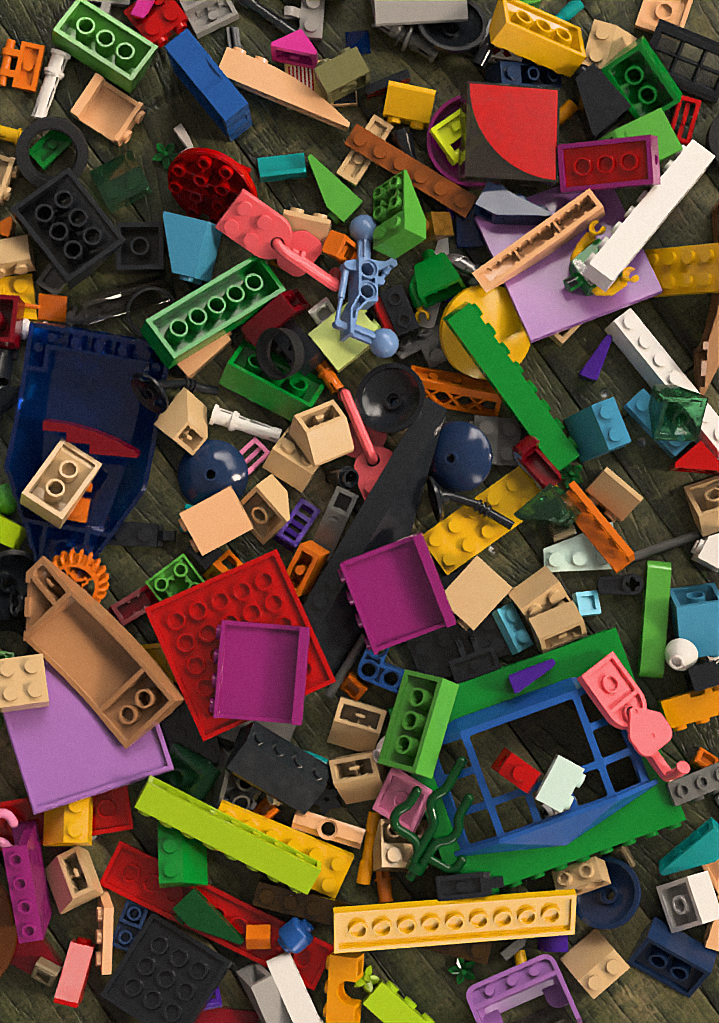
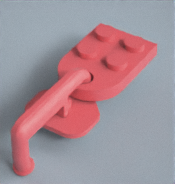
(256, 224)
(367, 446)
(626, 709)

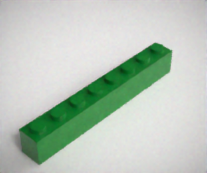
(510, 385)

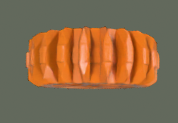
(82, 570)

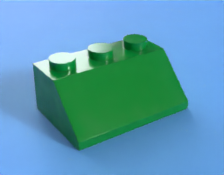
(642, 79)
(180, 859)

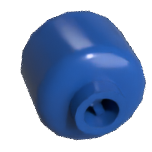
(295, 935)

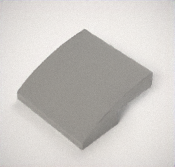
(209, 15)

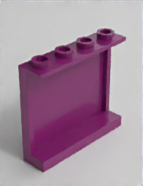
(396, 592)
(260, 672)
(28, 883)

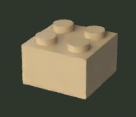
(23, 683)

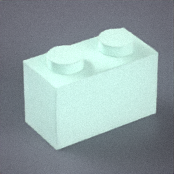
(560, 783)

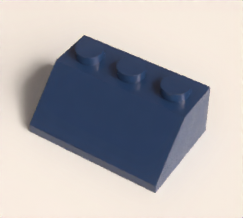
(672, 957)

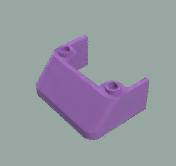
(518, 986)

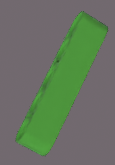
(654, 619)

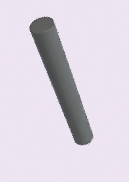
(666, 545)
(346, 666)

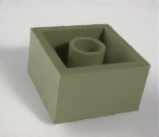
(341, 74)

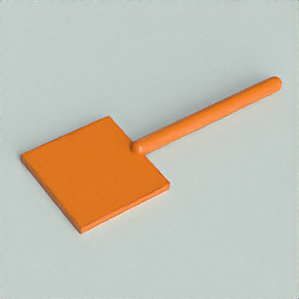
(50, 307)

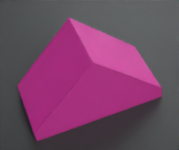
(295, 50)

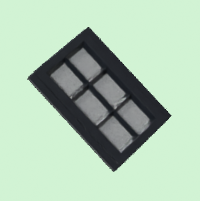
(688, 58)

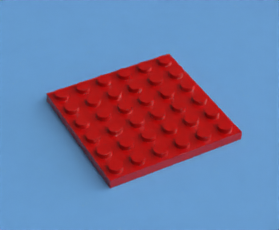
(188, 623)

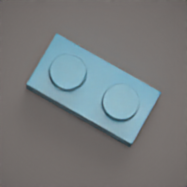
(512, 628)

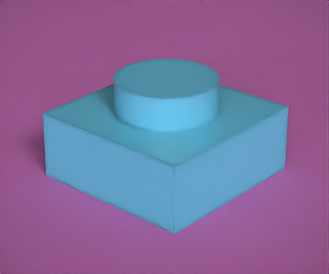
(587, 603)

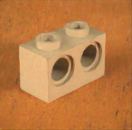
(582, 876)

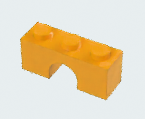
(342, 968)

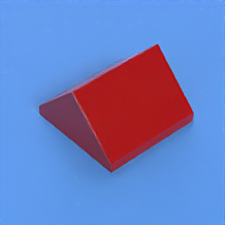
(696, 460)

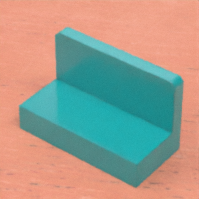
(282, 167)

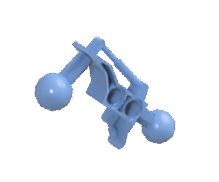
(382, 341)

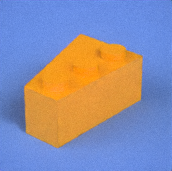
(690, 707)

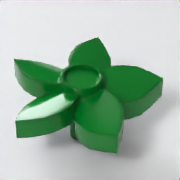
(165, 154)
(572, 475)
(462, 970)

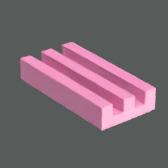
(261, 447)

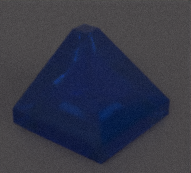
(360, 40)

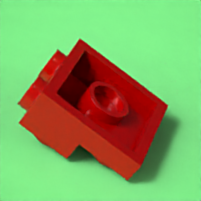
(160, 22)

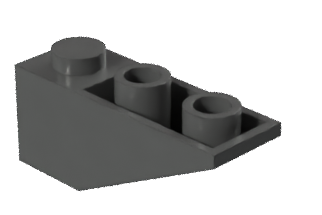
(335, 519)

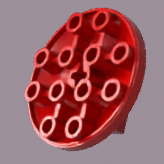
(207, 182)

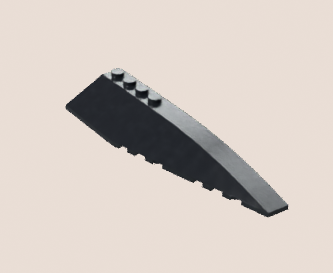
(383, 518)

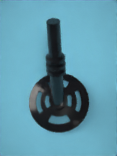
(154, 389)
(440, 497)

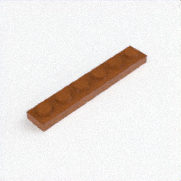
(421, 176)

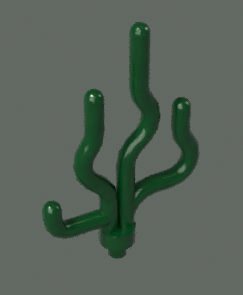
(422, 852)

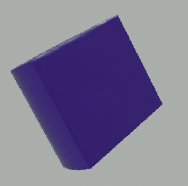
(553, 943)

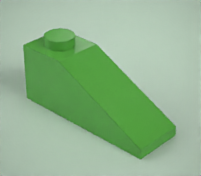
(336, 196)

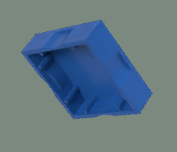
(209, 85)

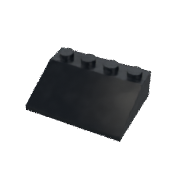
(68, 227)

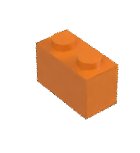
(306, 566)

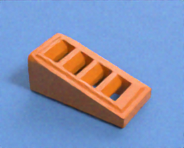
(339, 247)

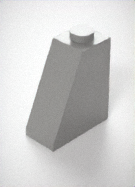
(263, 994)

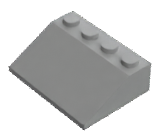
(418, 11)

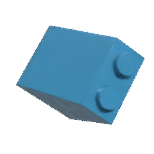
(191, 247)
(598, 430)
(697, 616)

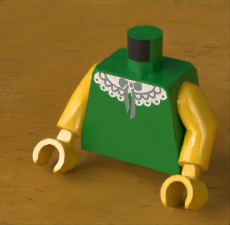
(584, 248)

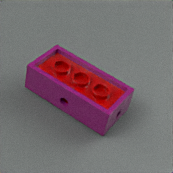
(609, 164)

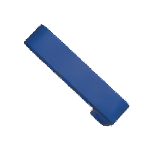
(382, 668)

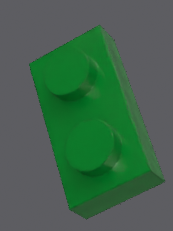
(50, 148)

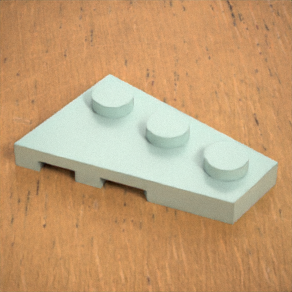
(574, 555)

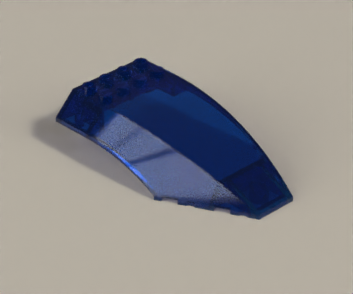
(85, 381)

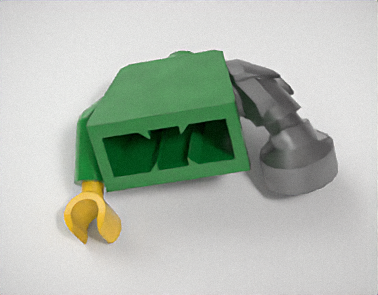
(438, 280)

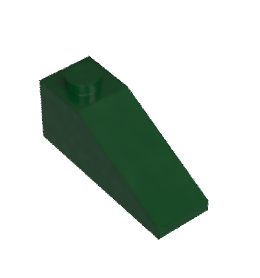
(202, 915)

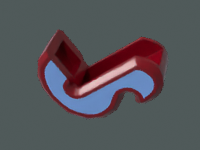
(535, 463)

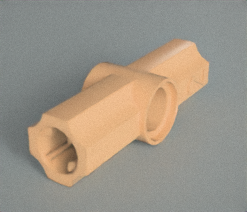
(344, 832)

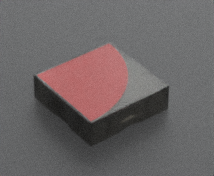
(509, 134)

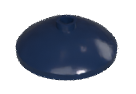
(471, 454)
(213, 455)
(605, 914)

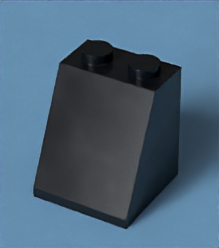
(597, 102)

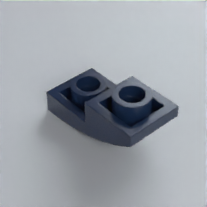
(129, 925)

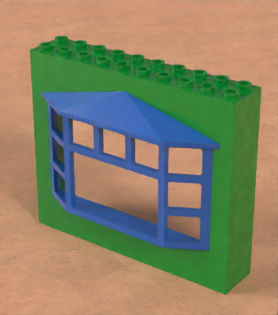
(567, 835)

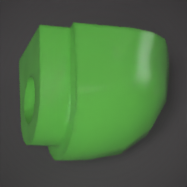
(7, 501)

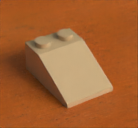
(60, 483)

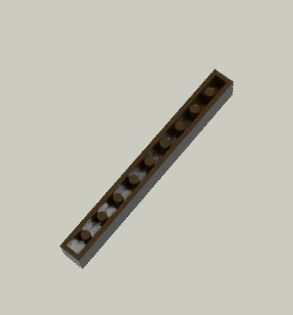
(320, 909)

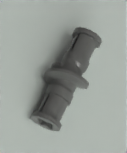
(409, 39)

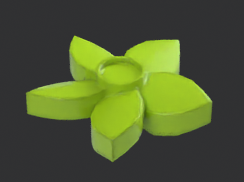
(367, 980)

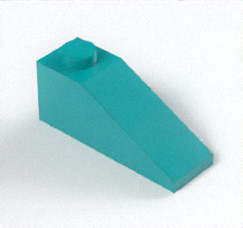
(695, 850)

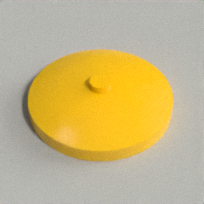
(496, 310)

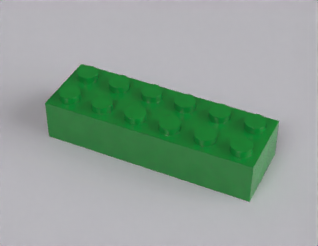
(211, 311)

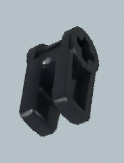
(617, 585)

